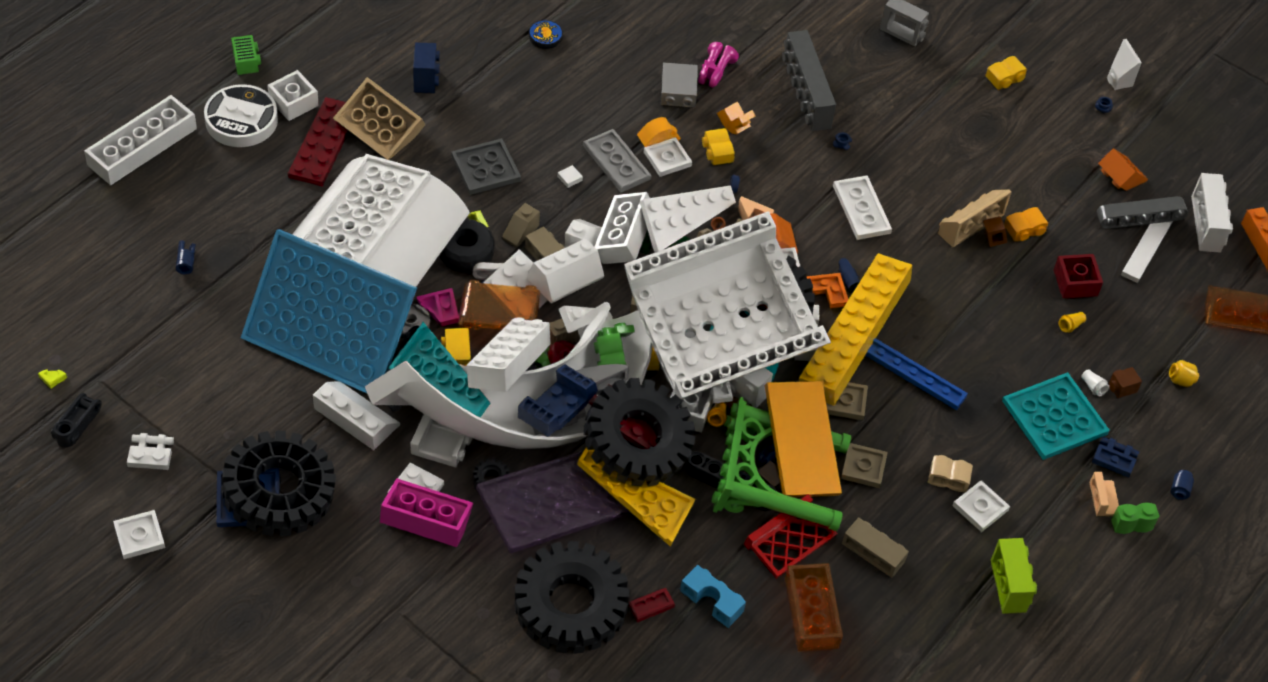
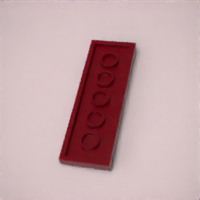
(320, 145)

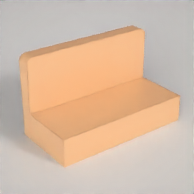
(1103, 495)

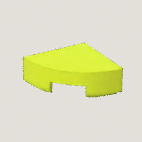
(477, 215)
(52, 378)

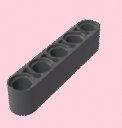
(1142, 212)

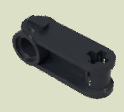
(75, 420)

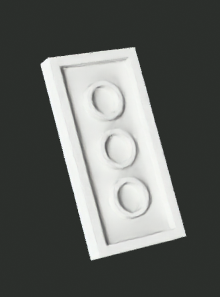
(862, 207)

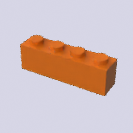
(1256, 227)

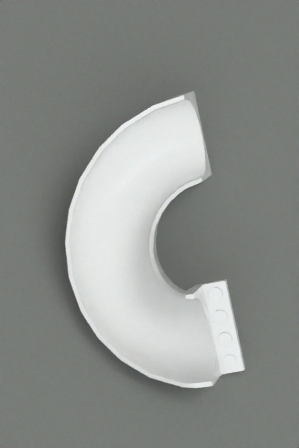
(500, 421)

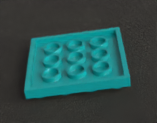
(1055, 415)

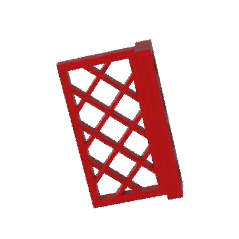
(775, 526)

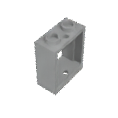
(909, 12)

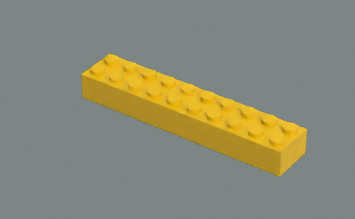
(858, 325)

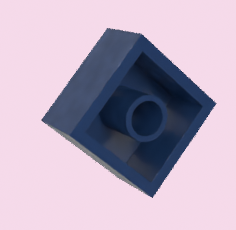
(426, 67)

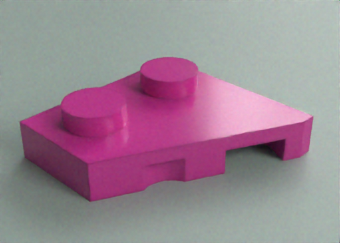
(441, 306)

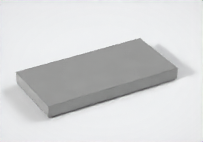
(617, 160)

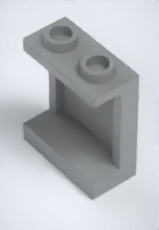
(679, 85)

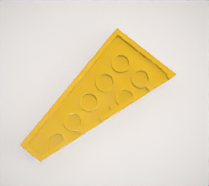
(657, 506)

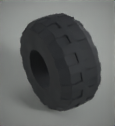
(464, 258)

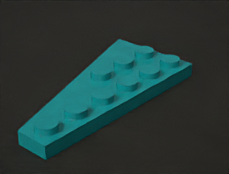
(441, 370)

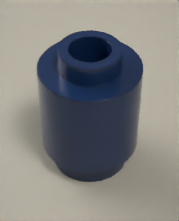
(1182, 485)

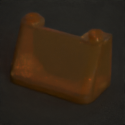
(496, 305)

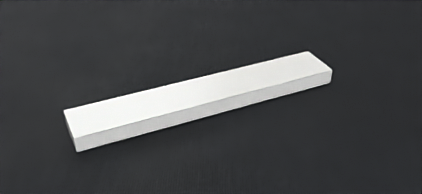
(1145, 250)

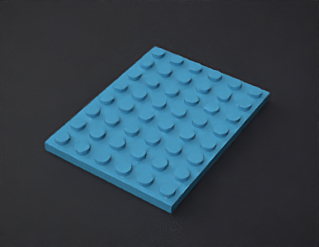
(327, 311)

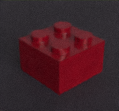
(1078, 276)

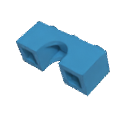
(701, 583)

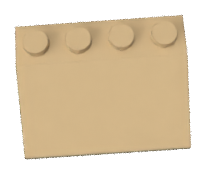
(379, 119)

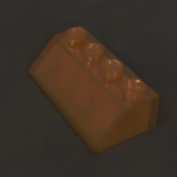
(1236, 309)

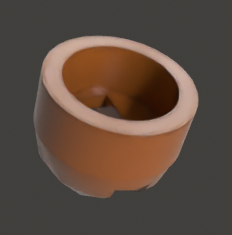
(716, 222)

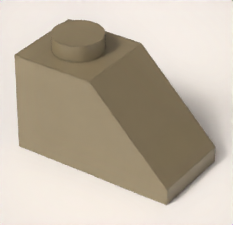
(522, 223)

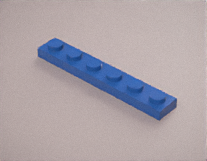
(916, 374)

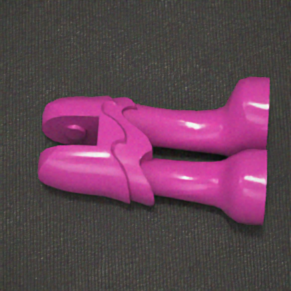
(710, 70)

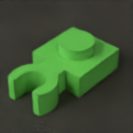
(622, 328)

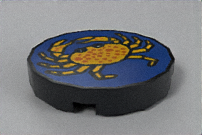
(545, 34)

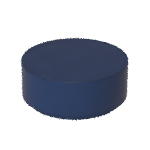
(734, 182)

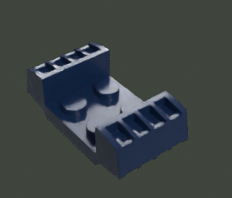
(559, 402)

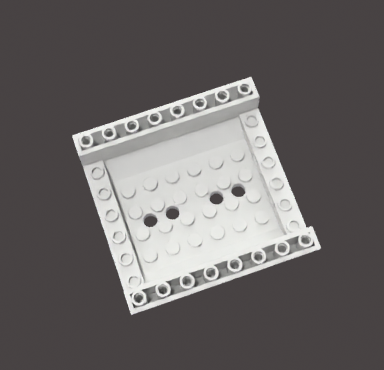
(397, 231)
(711, 284)

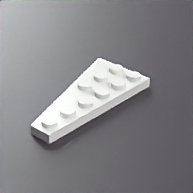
(678, 214)

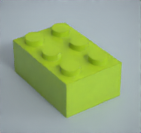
(1013, 575)

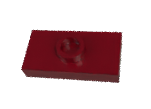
(651, 605)

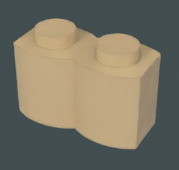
(950, 473)

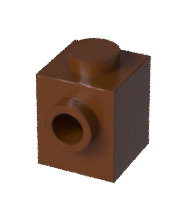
(994, 231)
(1125, 382)

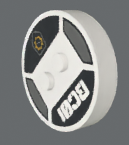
(241, 115)

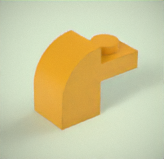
(734, 118)
(657, 131)

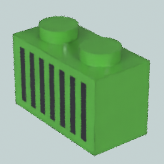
(245, 54)

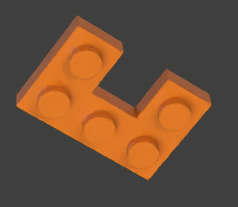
(832, 286)

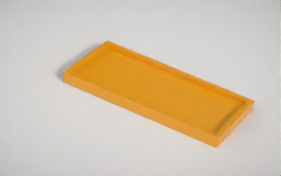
(802, 439)

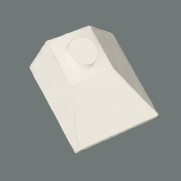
(1124, 68)
(580, 230)

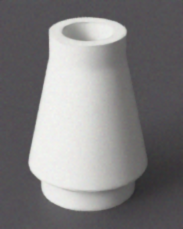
(1095, 383)

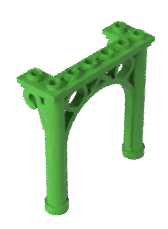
(736, 492)

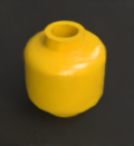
(1183, 373)

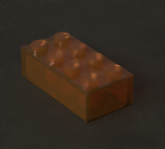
(813, 607)

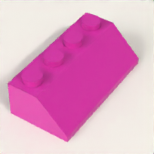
(426, 512)

